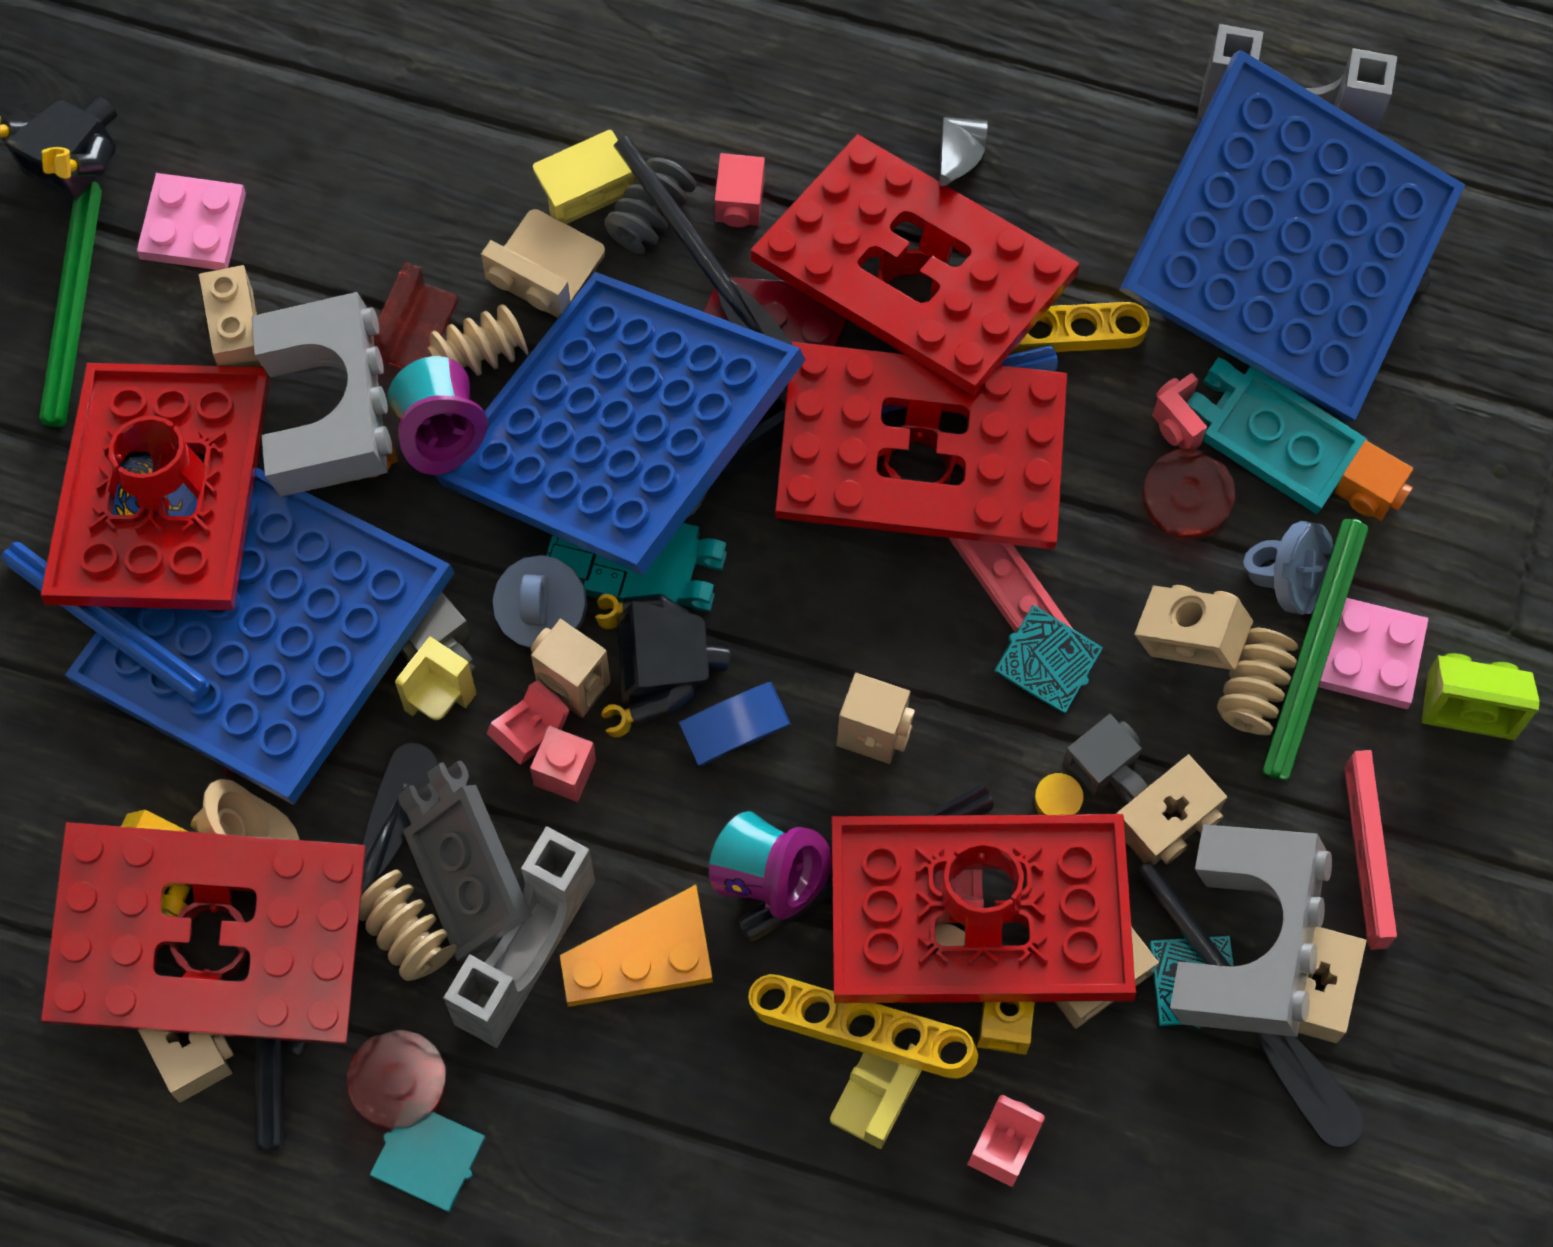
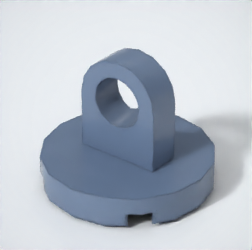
(1297, 568)
(535, 597)

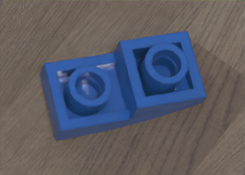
(735, 723)

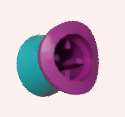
(435, 414)
(769, 865)

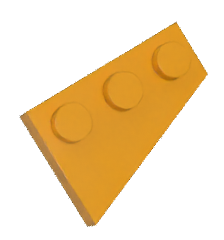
(642, 955)

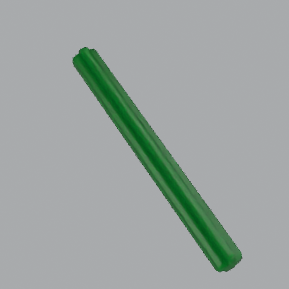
(70, 308)
(1315, 650)

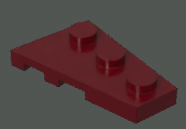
(794, 311)

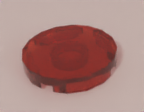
(1188, 493)
(396, 1080)

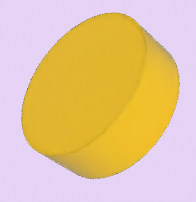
(1058, 795)

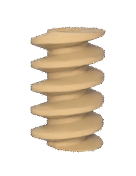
(480, 342)
(1255, 680)
(401, 930)

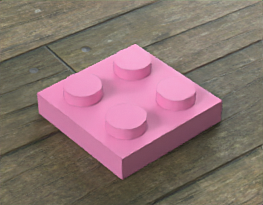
(191, 222)
(1375, 654)

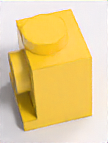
(1003, 1031)

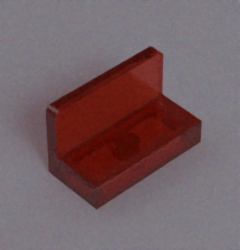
(410, 316)

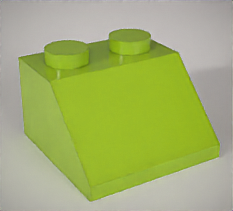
(1479, 696)

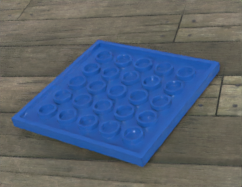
(1292, 236)
(623, 420)
(293, 663)

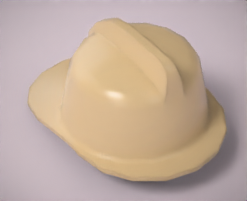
(236, 811)

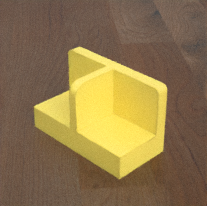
(583, 177)
(435, 681)
(874, 1098)

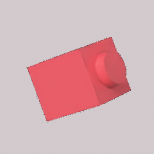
(739, 190)
(563, 763)

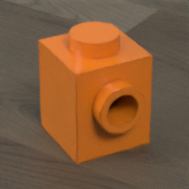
(1375, 482)

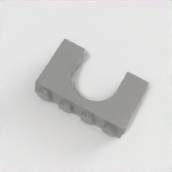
(1360, 91)
(352, 437)
(1270, 991)
(491, 992)

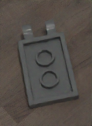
(462, 860)

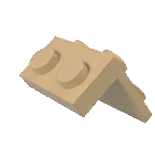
(543, 262)

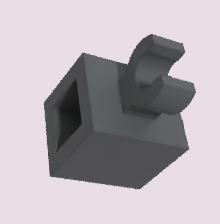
(444, 625)
(1105, 758)

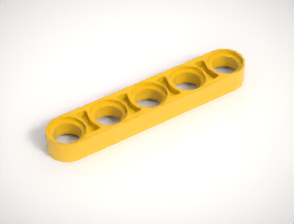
(1101, 315)
(876, 1043)

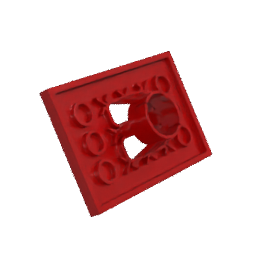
(974, 308)
(1006, 454)
(151, 555)
(1071, 906)
(114, 924)

